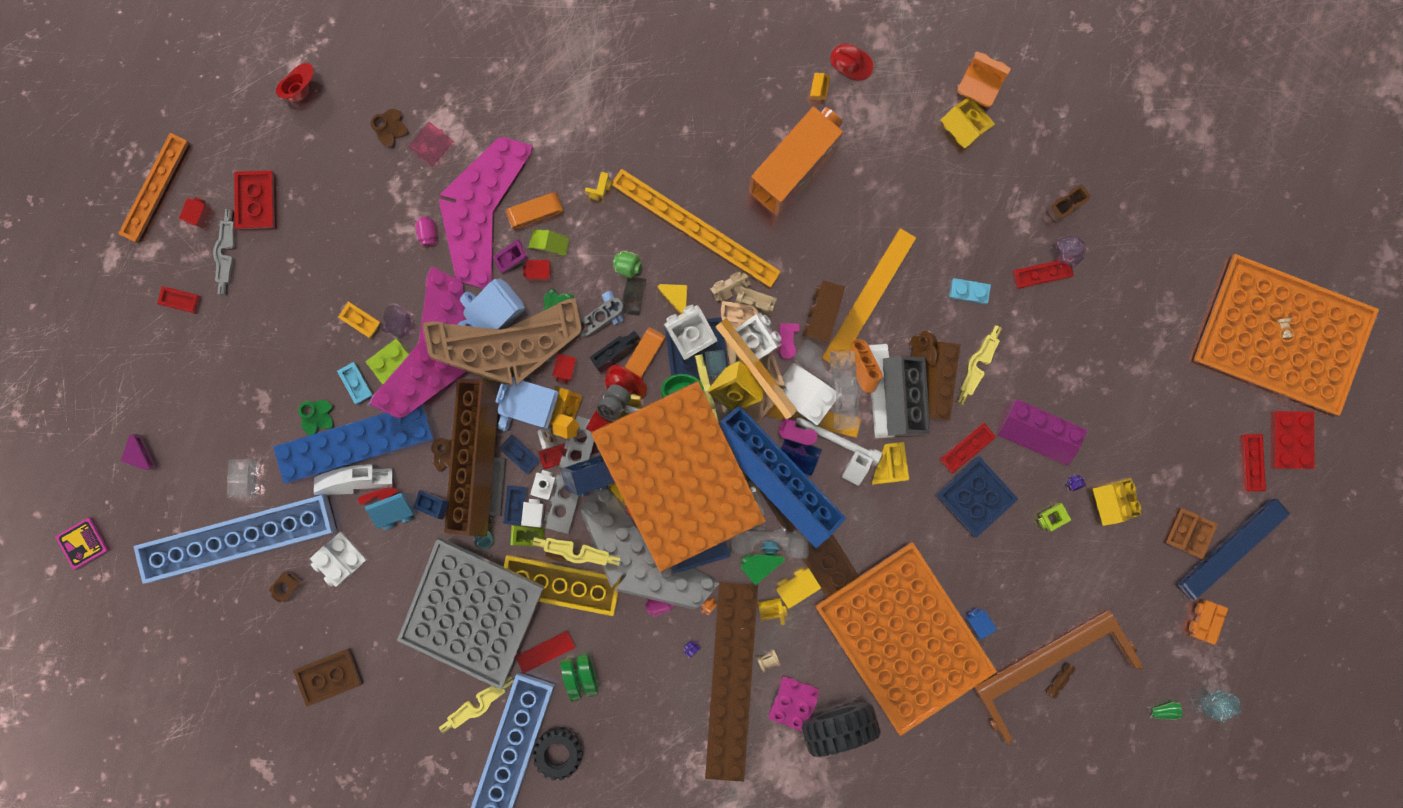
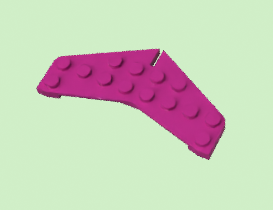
(477, 194)
(418, 374)

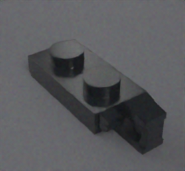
(615, 351)

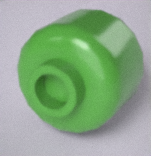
(627, 264)

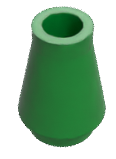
(1168, 711)

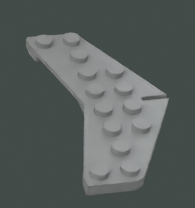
(615, 533)

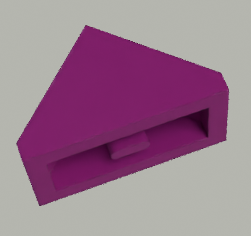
(137, 454)

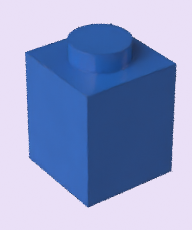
(980, 623)

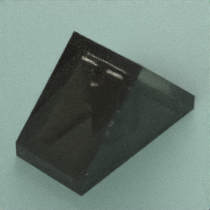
(634, 295)

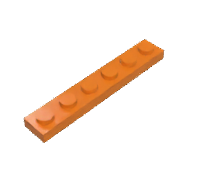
(153, 187)

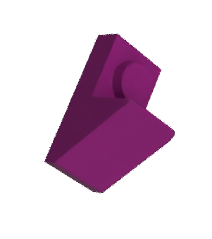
(510, 256)

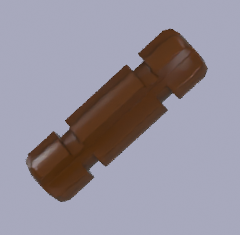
(1061, 680)

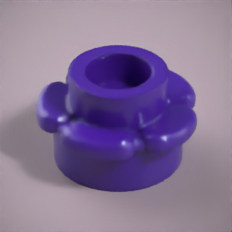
(1076, 483)
(691, 649)

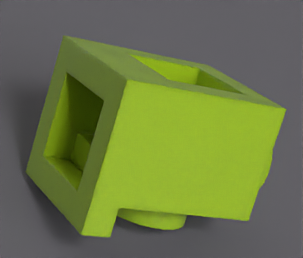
(1060, 514)

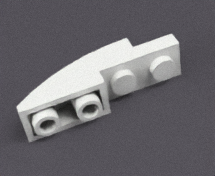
(353, 477)

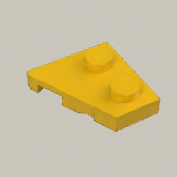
(892, 464)

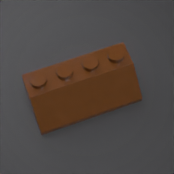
(942, 381)

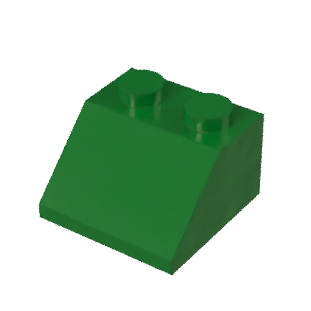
(760, 565)

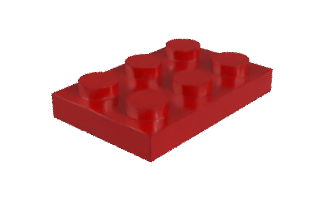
(254, 199)
(1293, 440)

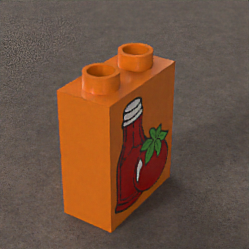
(796, 159)

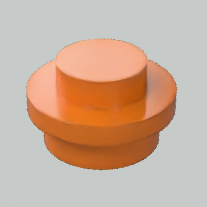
(708, 606)

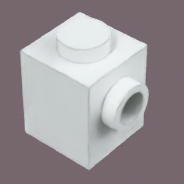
(856, 472)
(543, 485)
(533, 513)

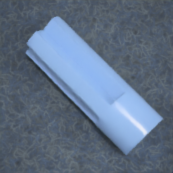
(608, 295)

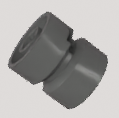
(613, 403)

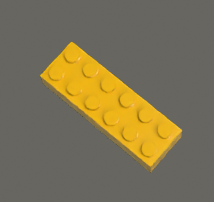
(568, 585)

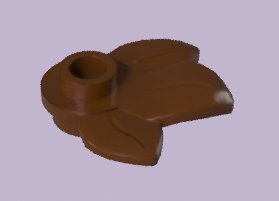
(391, 128)
(924, 346)
(441, 458)

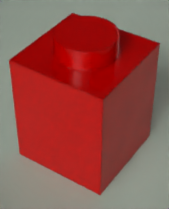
(194, 212)
(537, 270)
(564, 368)

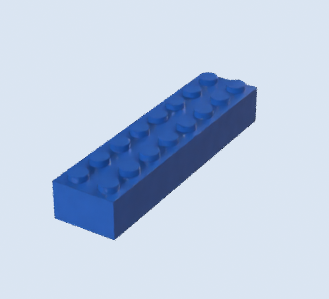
(352, 444)
(780, 478)

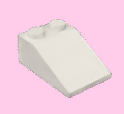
(808, 394)

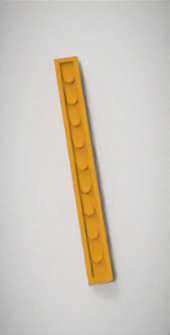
(695, 228)

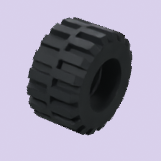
(546, 766)

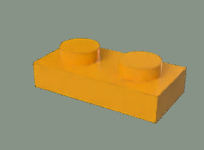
(359, 320)

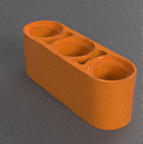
(534, 210)
(645, 352)
(867, 369)

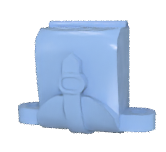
(493, 308)
(525, 403)

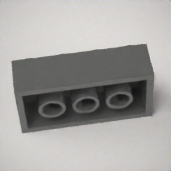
(906, 396)

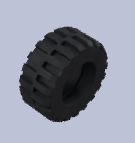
(841, 729)

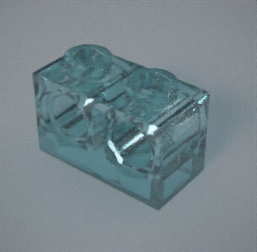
(1221, 705)

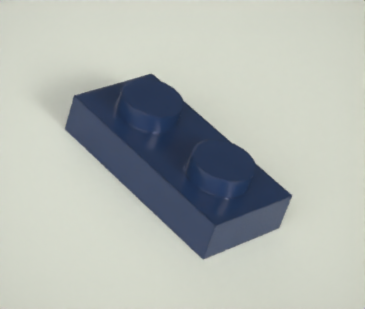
(519, 454)
(431, 504)
(514, 505)

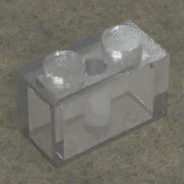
(242, 479)

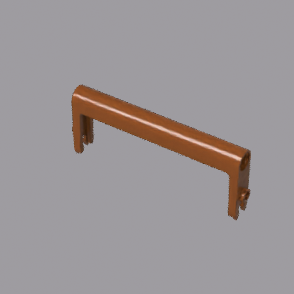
(1047, 657)

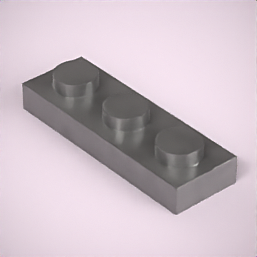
(497, 486)

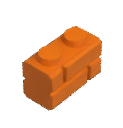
(1208, 621)

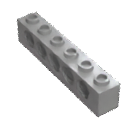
(564, 523)

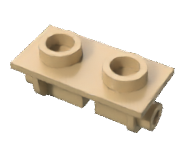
(723, 288)
(762, 302)

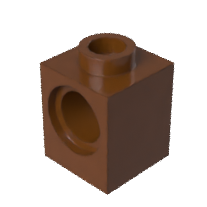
(292, 583)

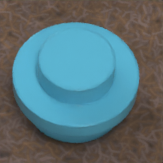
(482, 541)
(770, 547)

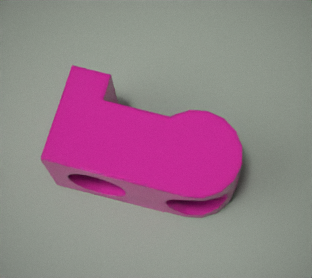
(787, 332)
(796, 433)

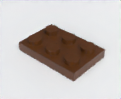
(327, 677)

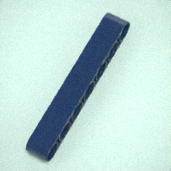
(1233, 549)

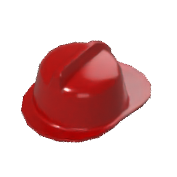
(852, 61)
(296, 83)
(628, 380)

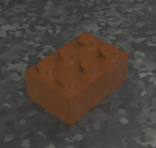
(823, 312)

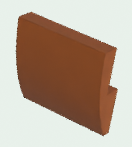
(1191, 533)

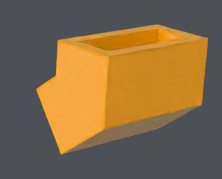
(820, 86)
(565, 426)

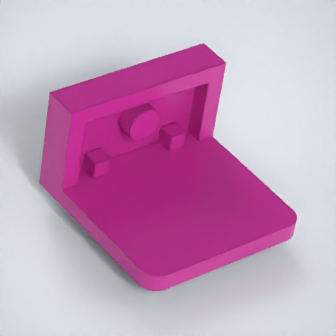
(793, 703)

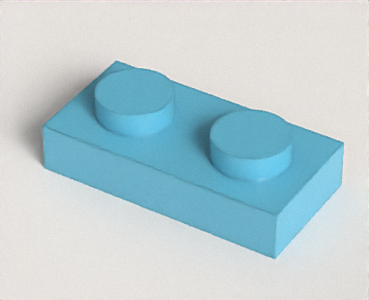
(970, 291)
(355, 383)

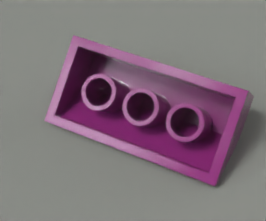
(1042, 432)

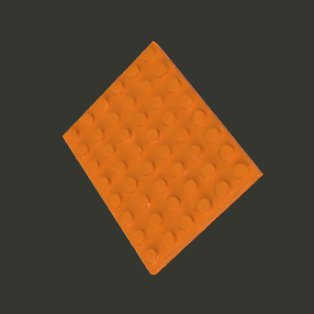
(1248, 340)
(678, 476)
(906, 638)

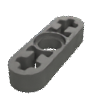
(608, 318)

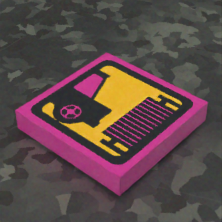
(82, 543)

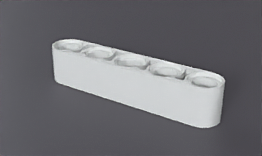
(878, 397)

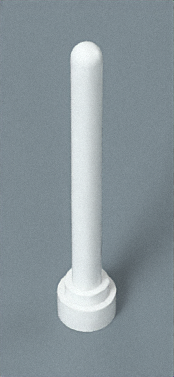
(873, 454)

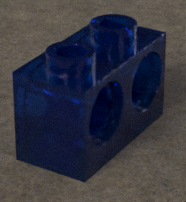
(802, 455)

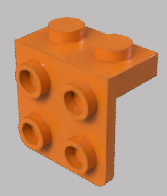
(983, 79)

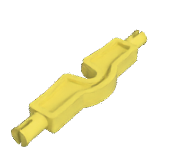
(985, 356)
(705, 381)
(566, 549)
(468, 710)

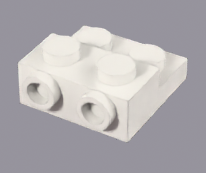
(690, 331)
(759, 335)
(337, 560)

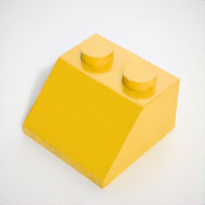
(967, 122)
(736, 387)

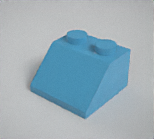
(391, 510)

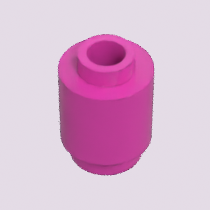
(425, 230)
(657, 608)

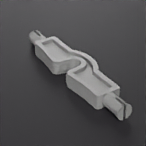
(223, 262)

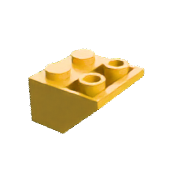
(1117, 501)

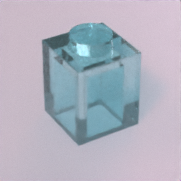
(715, 363)

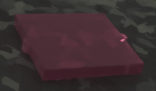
(430, 144)

